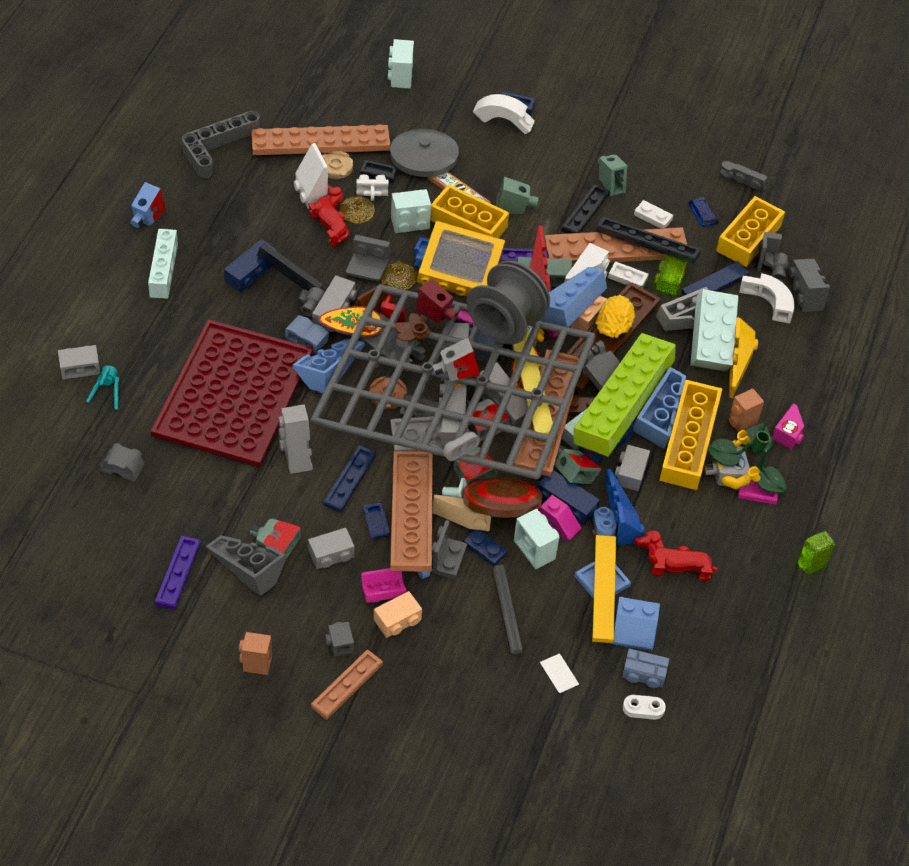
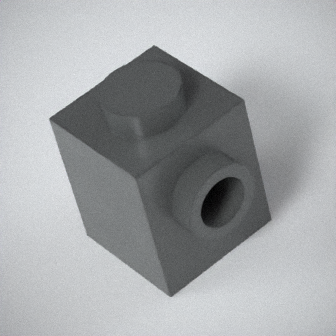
(340, 639)

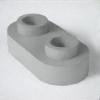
(461, 446)

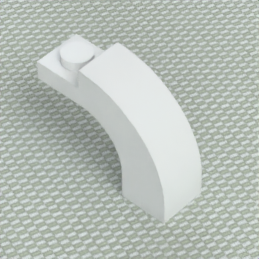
(504, 107)
(772, 291)

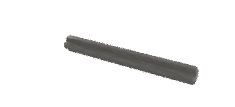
(507, 609)

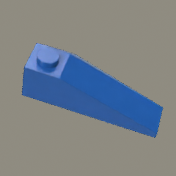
(624, 513)

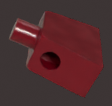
(435, 302)

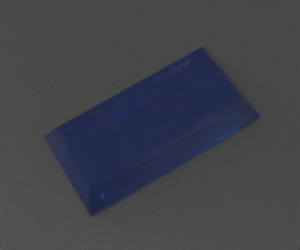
(703, 212)
(376, 520)

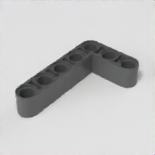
(199, 141)

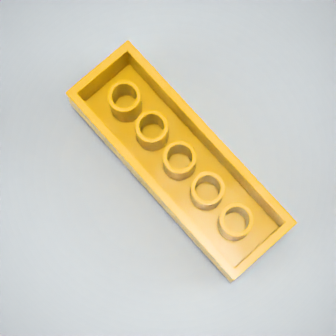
(690, 435)

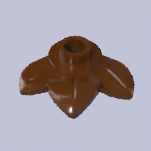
(413, 329)

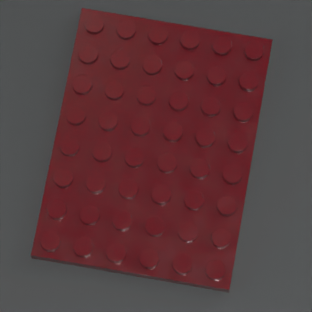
(231, 393)

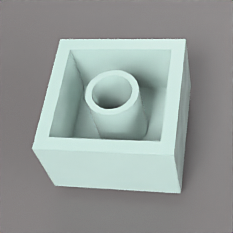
(401, 63)
(410, 211)
(536, 538)

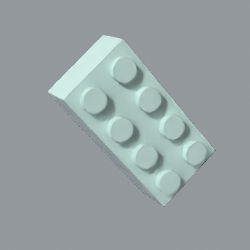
(714, 330)

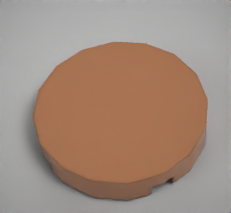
(379, 386)

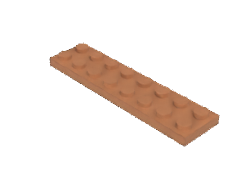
(327, 139)
(573, 245)
(555, 387)
(412, 512)

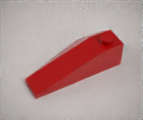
(538, 258)

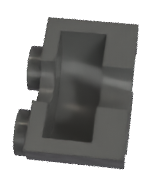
(123, 461)

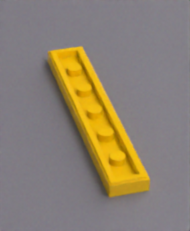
(604, 589)

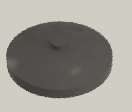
(424, 152)

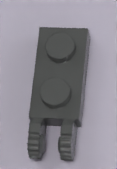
(743, 175)

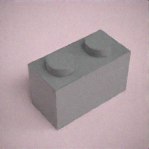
(79, 362)
(632, 467)
(331, 548)

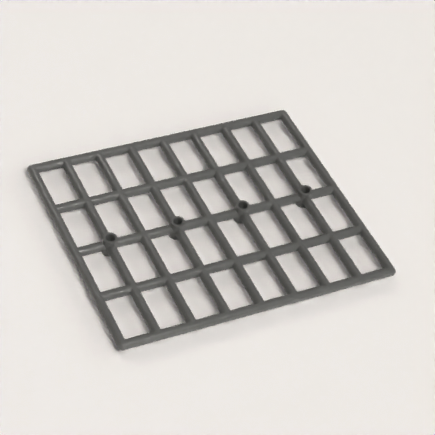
(481, 382)

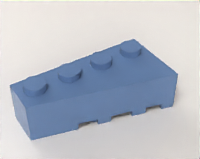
(575, 296)
(660, 410)

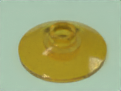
(357, 209)
(399, 275)

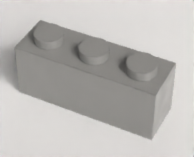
(336, 296)

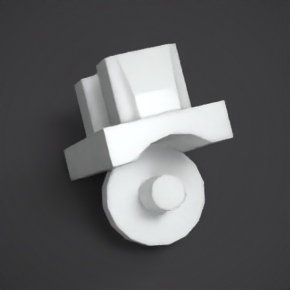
(372, 187)

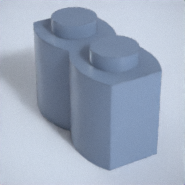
(306, 333)

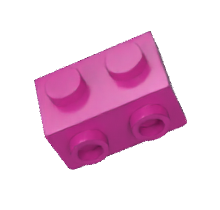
(382, 585)

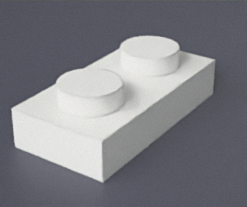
(653, 214)
(626, 274)

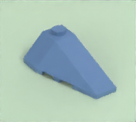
(318, 369)

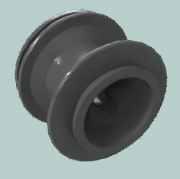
(508, 302)

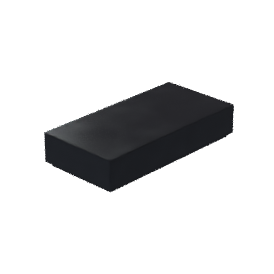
(374, 169)

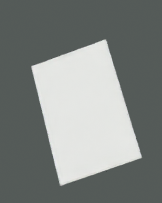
(559, 673)

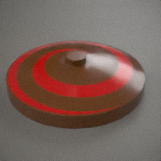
(502, 497)

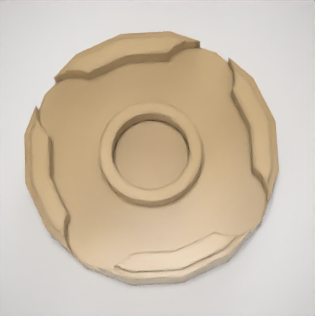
(338, 164)

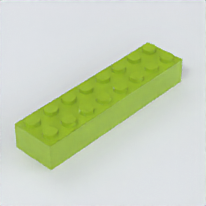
(624, 394)

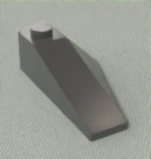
(251, 564)

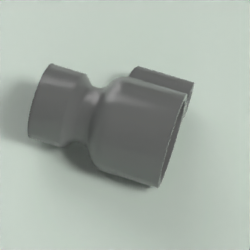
(778, 263)
(310, 299)

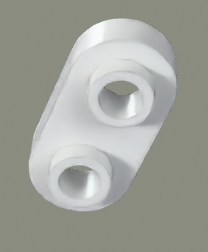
(644, 707)

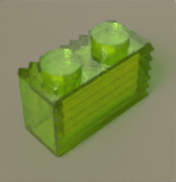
(671, 275)
(816, 552)

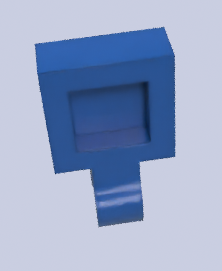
(420, 250)

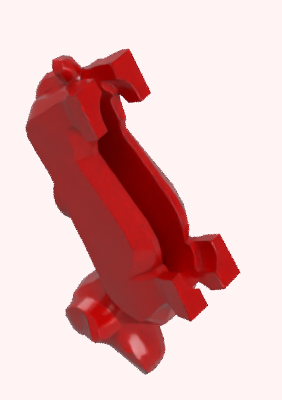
(329, 216)
(675, 559)

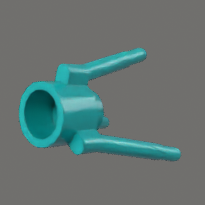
(107, 377)

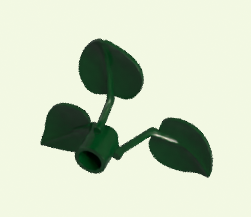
(726, 453)

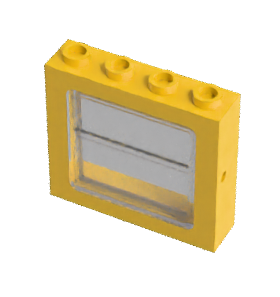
(459, 258)

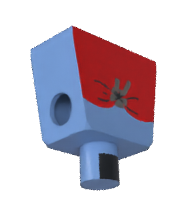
(147, 205)

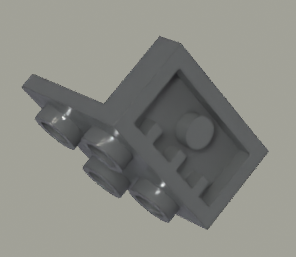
(369, 258)
(447, 553)

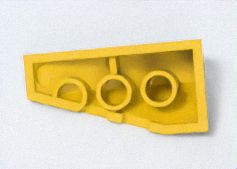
(743, 350)

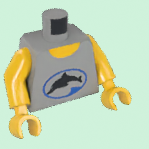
(737, 475)

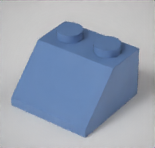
(636, 623)

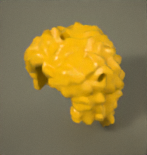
(615, 316)

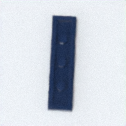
(719, 279)
(349, 479)

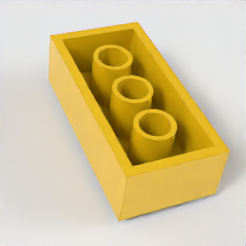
(468, 212)
(744, 235)

